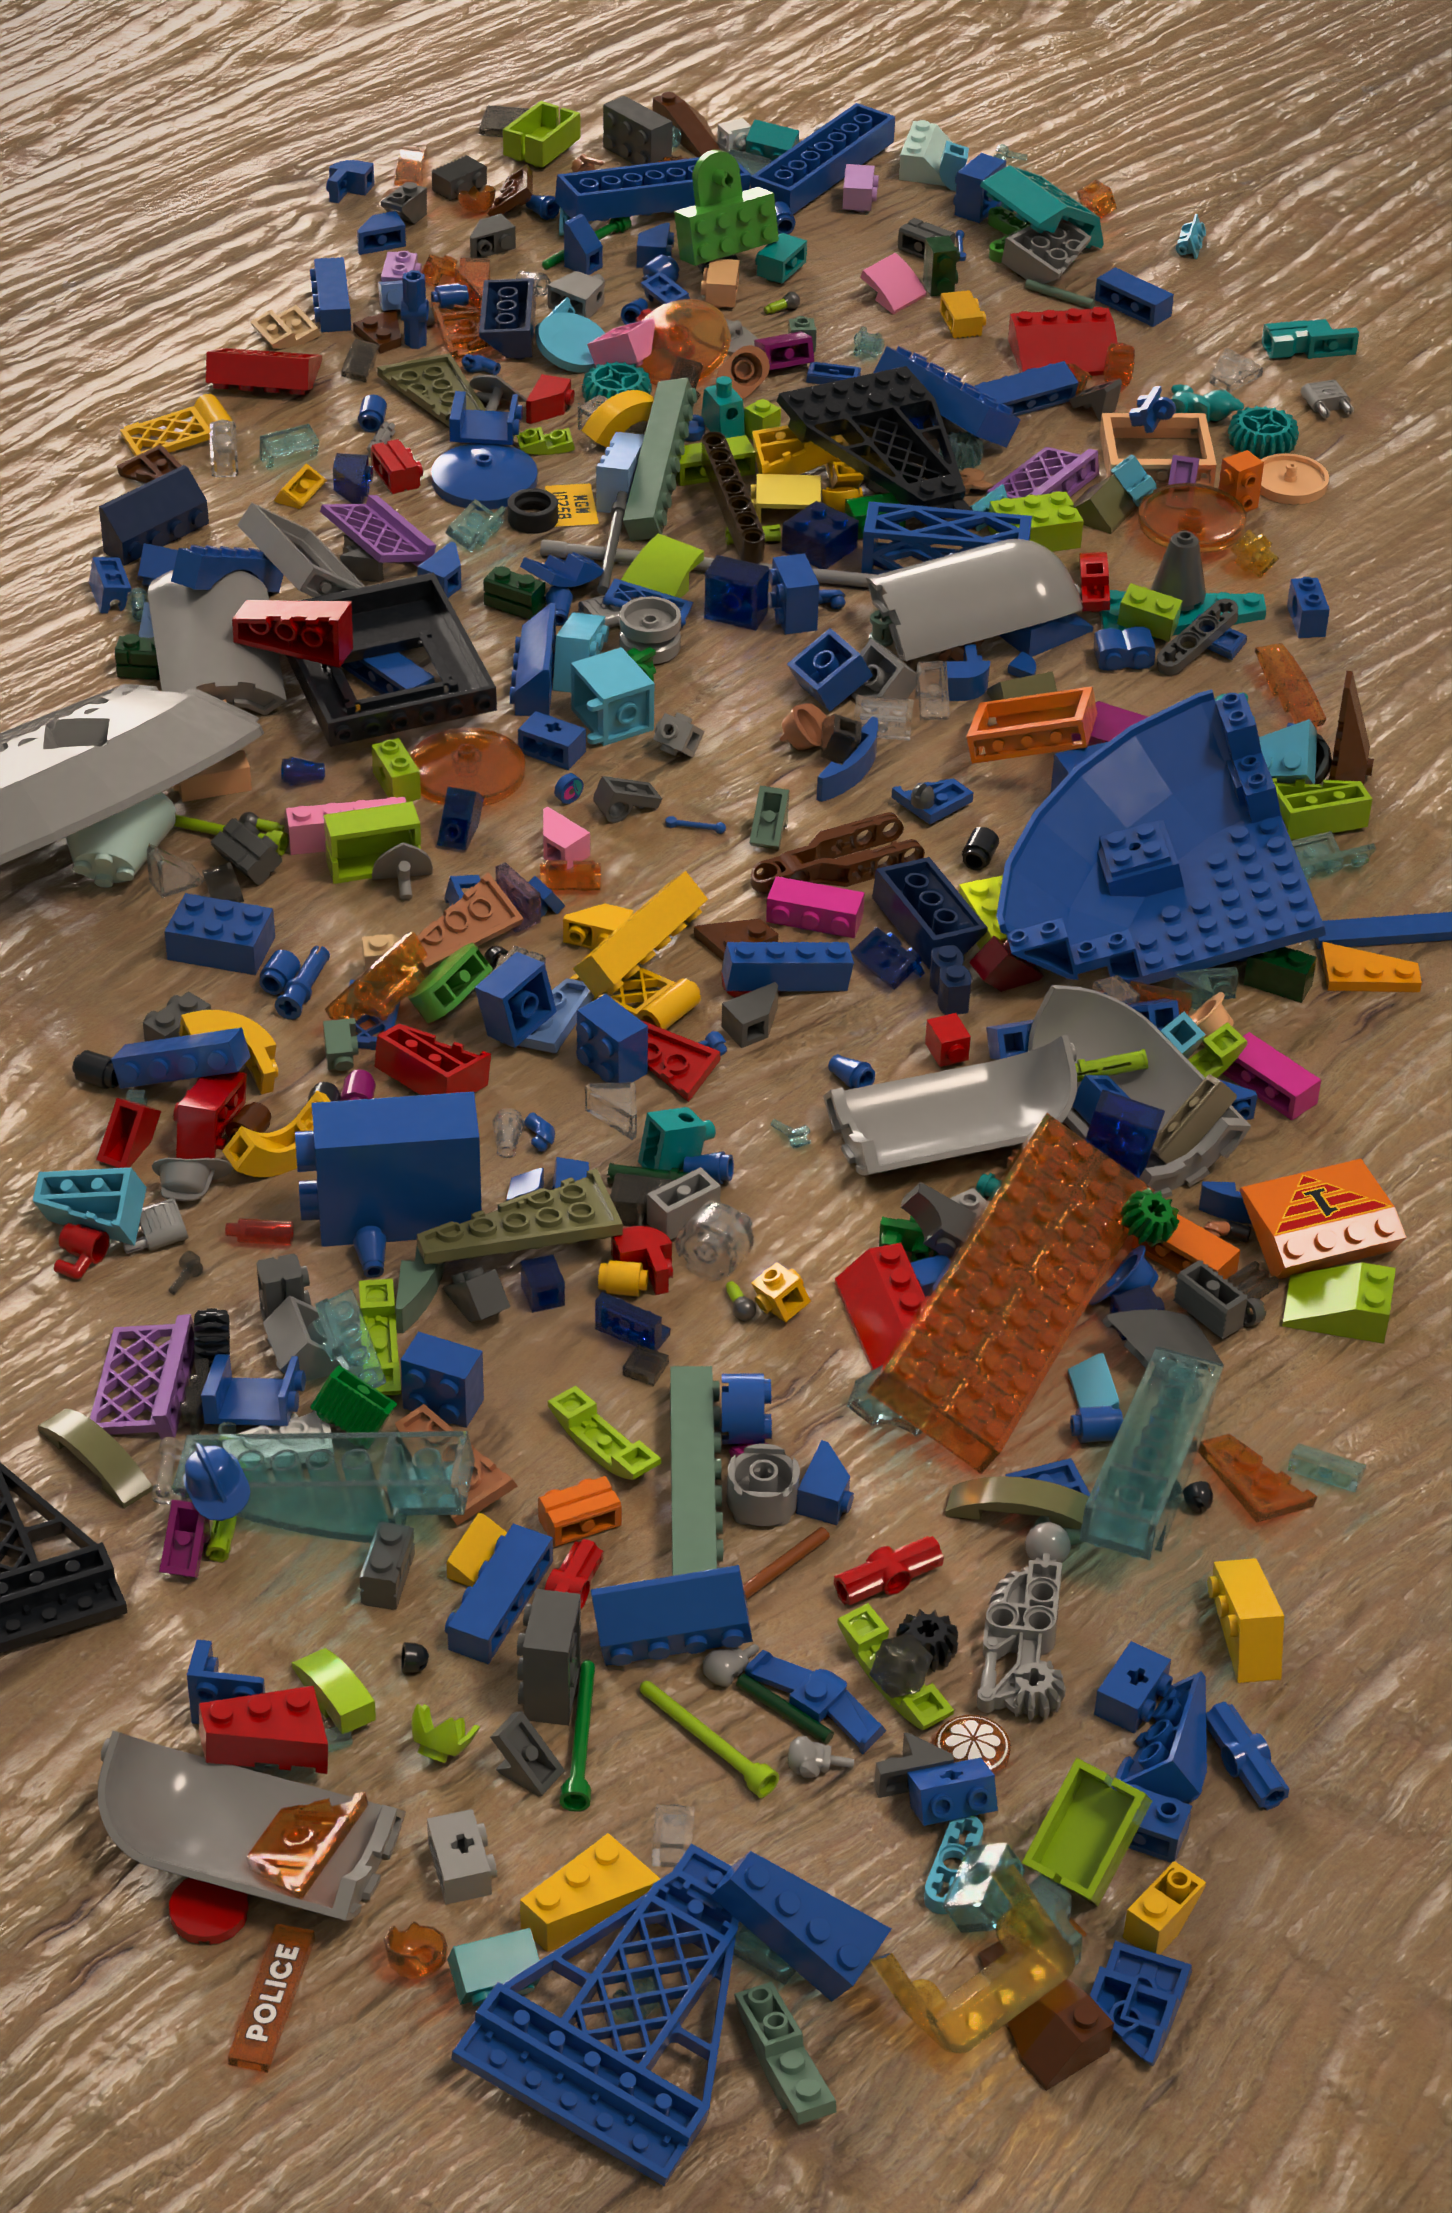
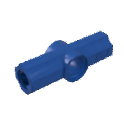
(414, 309)
(1246, 1755)

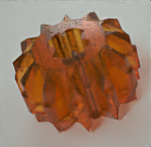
(1119, 363)

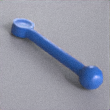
(960, 235)
(672, 822)

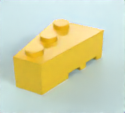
(783, 453)
(1248, 1619)
(584, 1893)

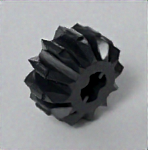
(211, 1334)
(934, 1633)

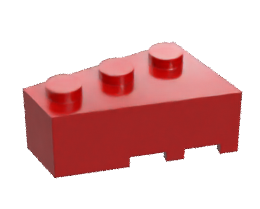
(429, 1065)
(206, 1113)
(267, 1729)

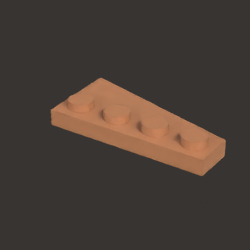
(475, 919)
(487, 1480)

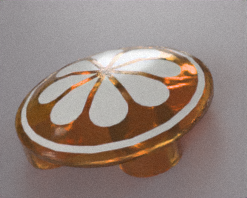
(973, 1738)

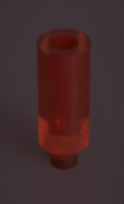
(261, 1231)

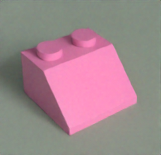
(624, 344)

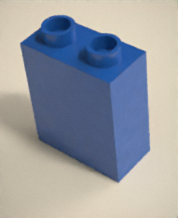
(390, 1165)

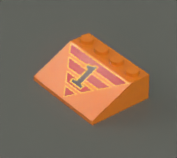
(1322, 1218)

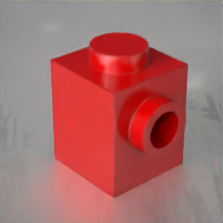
(947, 1039)

